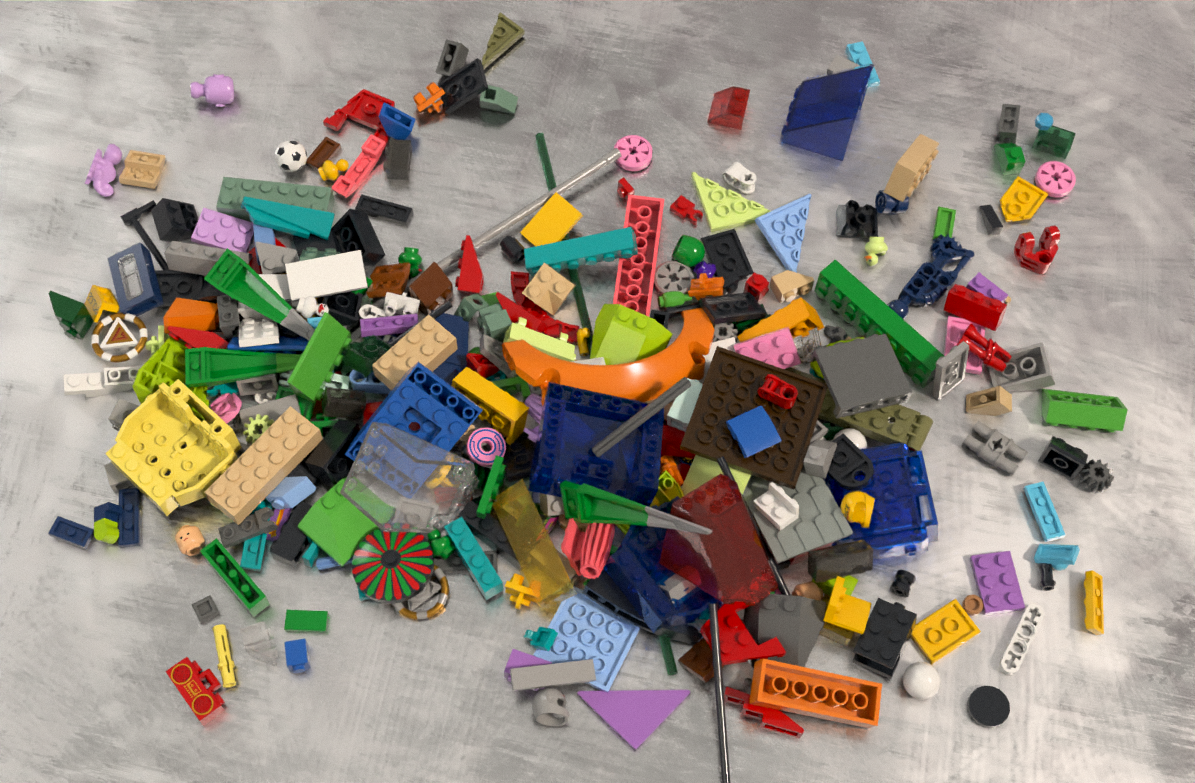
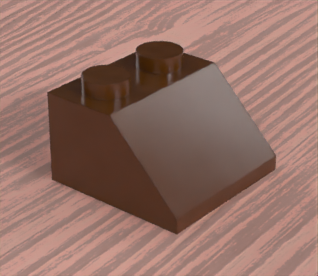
(431, 289)

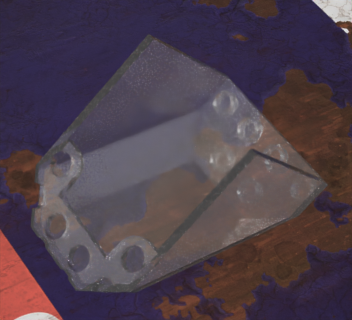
(408, 482)

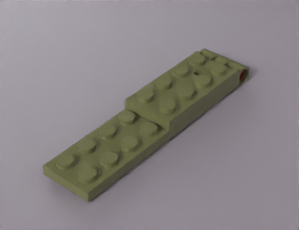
(906, 426)

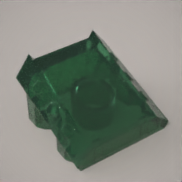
(365, 353)

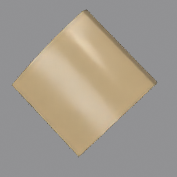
(142, 169)

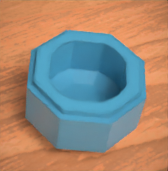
(1043, 121)

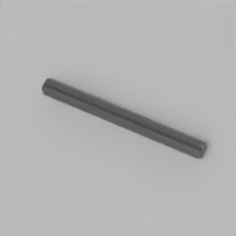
(640, 417)

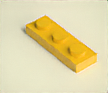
(1094, 602)

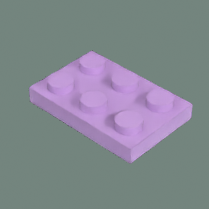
(223, 231)

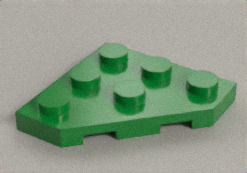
(495, 479)

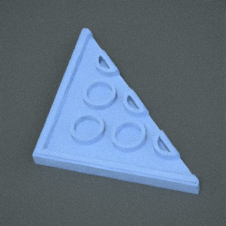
(785, 230)

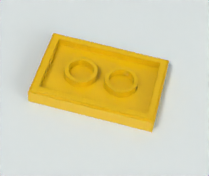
(551, 222)
(944, 631)

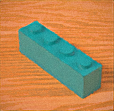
(474, 558)

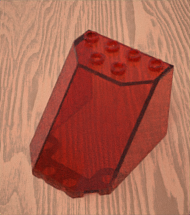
(728, 560)

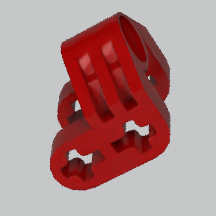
(1042, 259)

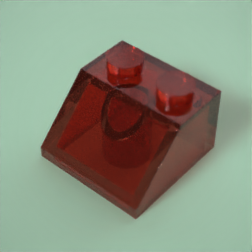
(729, 107)

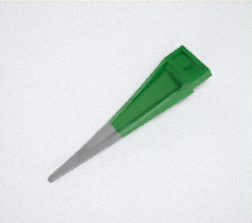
(243, 284)
(595, 505)

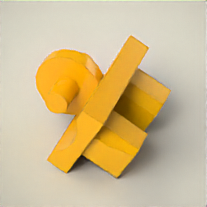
(519, 594)

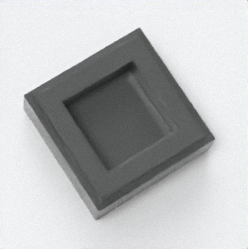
(205, 609)

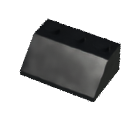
(356, 233)
(329, 458)

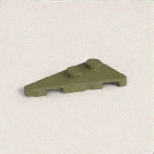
(504, 36)

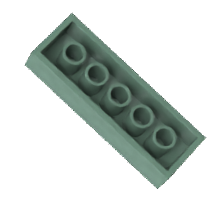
(299, 195)

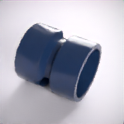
(887, 204)

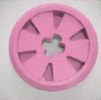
(640, 159)
(1063, 173)

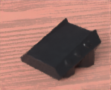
(857, 220)

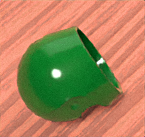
(688, 251)

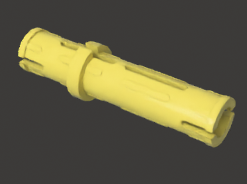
(225, 663)

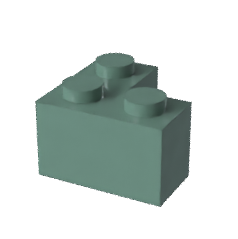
(494, 321)

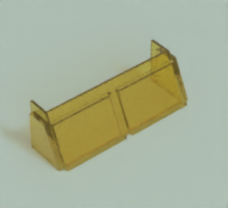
(533, 546)

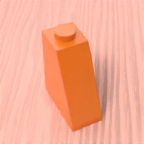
(192, 315)

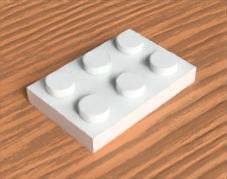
(258, 332)

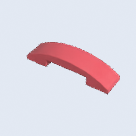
(360, 168)

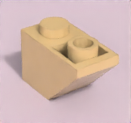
(790, 284)

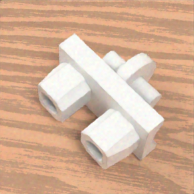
(400, 304)

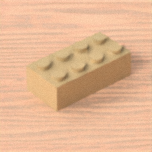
(912, 168)
(424, 343)

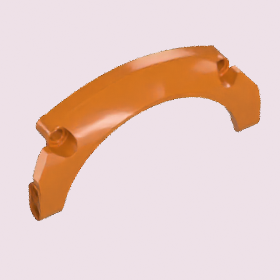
(634, 380)

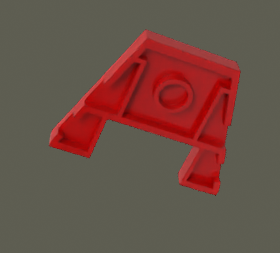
(363, 109)
(735, 639)

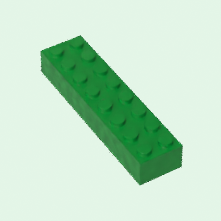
(873, 316)

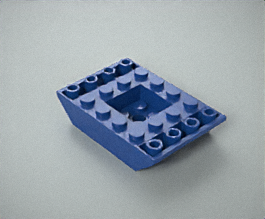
(423, 399)

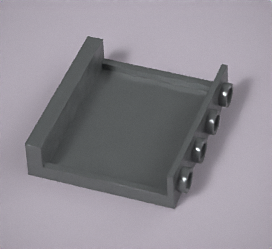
(862, 375)

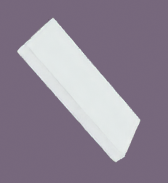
(326, 275)

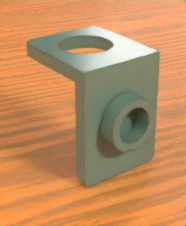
(468, 308)

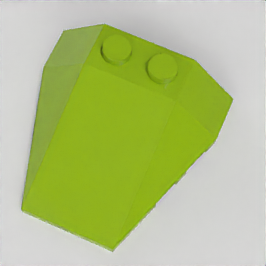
(626, 335)
(166, 366)

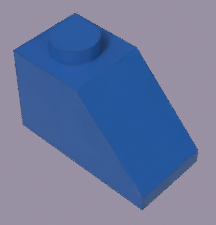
(395, 122)

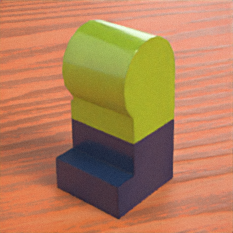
(106, 522)

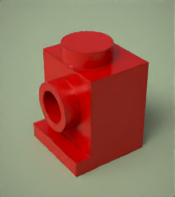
(759, 284)

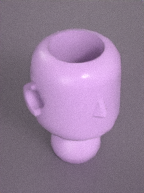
(216, 90)

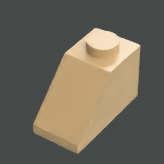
(989, 402)

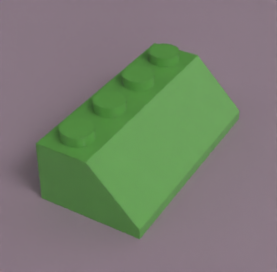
(1083, 410)

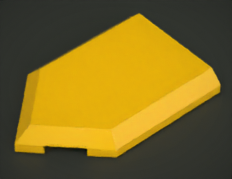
(1021, 200)

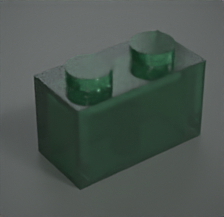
(1054, 141)

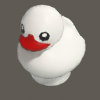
(308, 307)

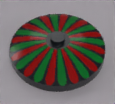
(392, 565)

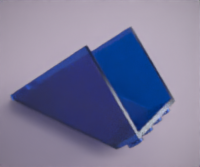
(826, 111)

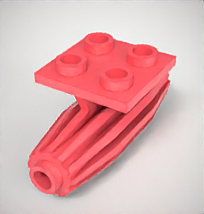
(588, 549)

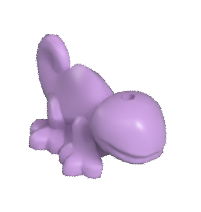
(103, 170)

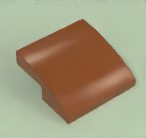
(389, 279)

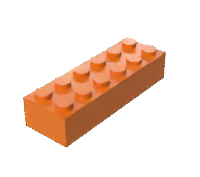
(815, 693)

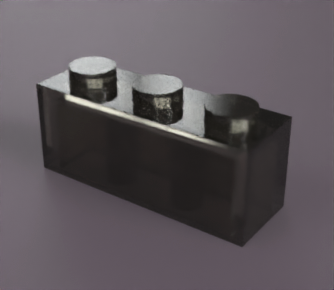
(840, 560)

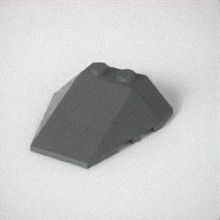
(792, 620)

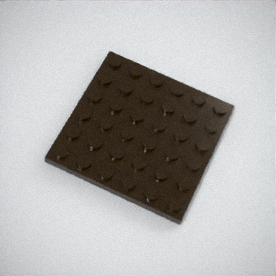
(731, 391)

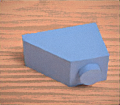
(291, 492)

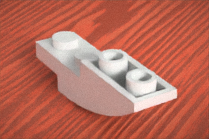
(100, 383)

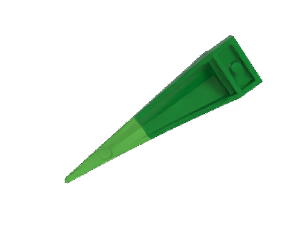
(220, 366)

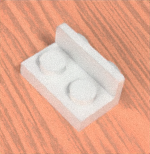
(777, 506)

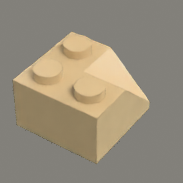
(548, 289)

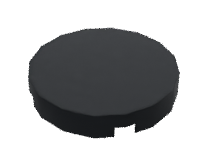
(988, 706)

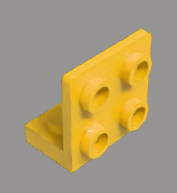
(846, 610)

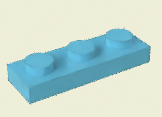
(859, 55)
(1044, 511)

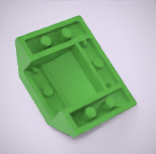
(336, 525)

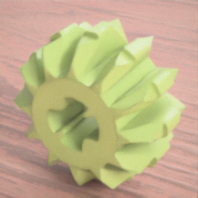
(252, 432)

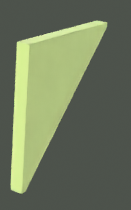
(725, 207)

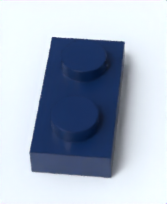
(71, 532)

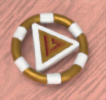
(119, 337)

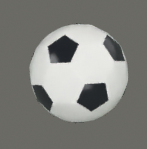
(290, 156)

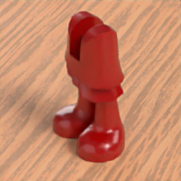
(992, 355)

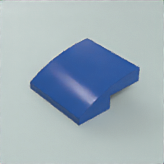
(753, 431)

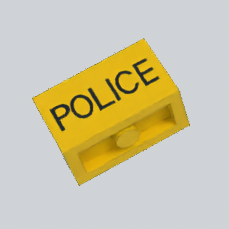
(99, 300)

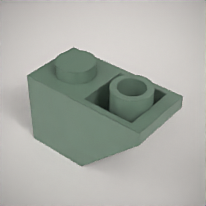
(498, 100)

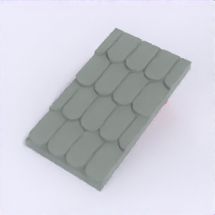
(818, 521)

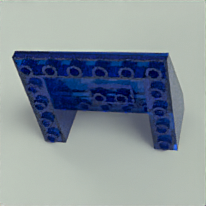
(578, 420)

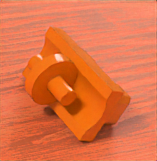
(435, 92)
(706, 286)
(667, 463)

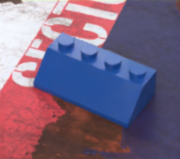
(286, 345)

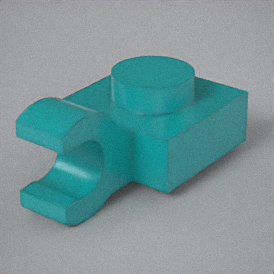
(542, 639)

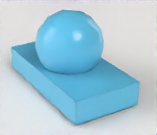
(1057, 555)

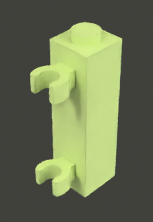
(551, 346)

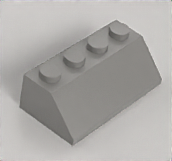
(196, 258)

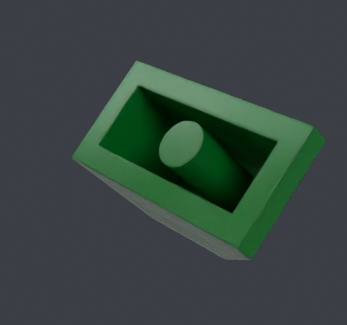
(1010, 158)

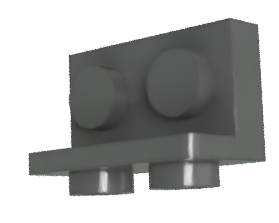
(228, 315)

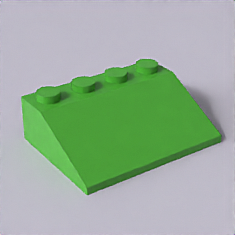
(319, 359)

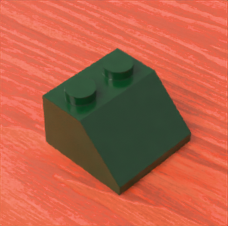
(71, 315)

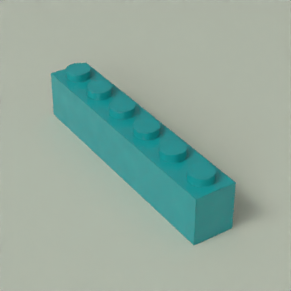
(582, 251)

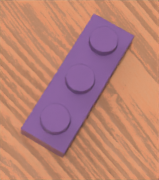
(387, 325)

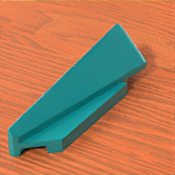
(289, 218)

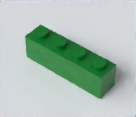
(235, 577)

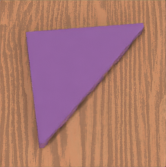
(634, 712)

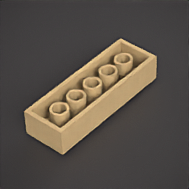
(264, 465)

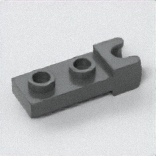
(250, 527)

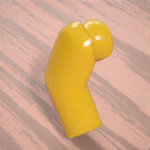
(582, 334)

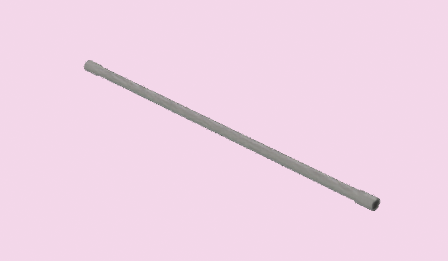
(607, 159)

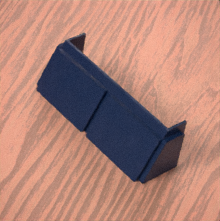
(457, 361)

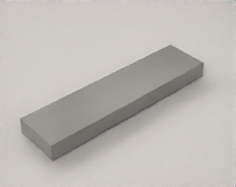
(552, 675)

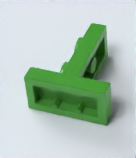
(514, 385)

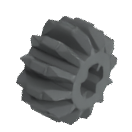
(1101, 480)

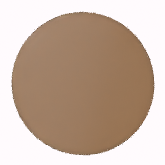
(972, 605)

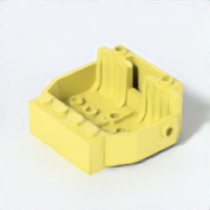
(158, 432)

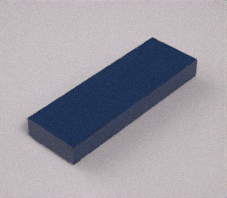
(130, 518)

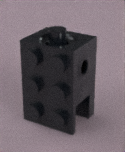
(884, 638)

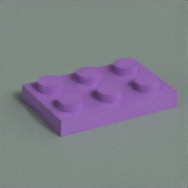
(997, 582)

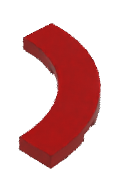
(554, 327)

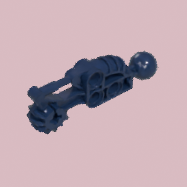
(929, 290)

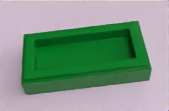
(306, 621)

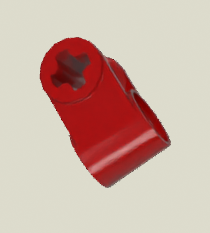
(777, 390)

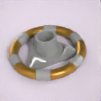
(430, 589)

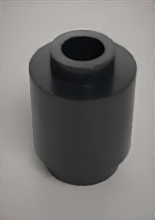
(512, 248)

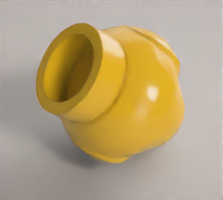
(329, 170)

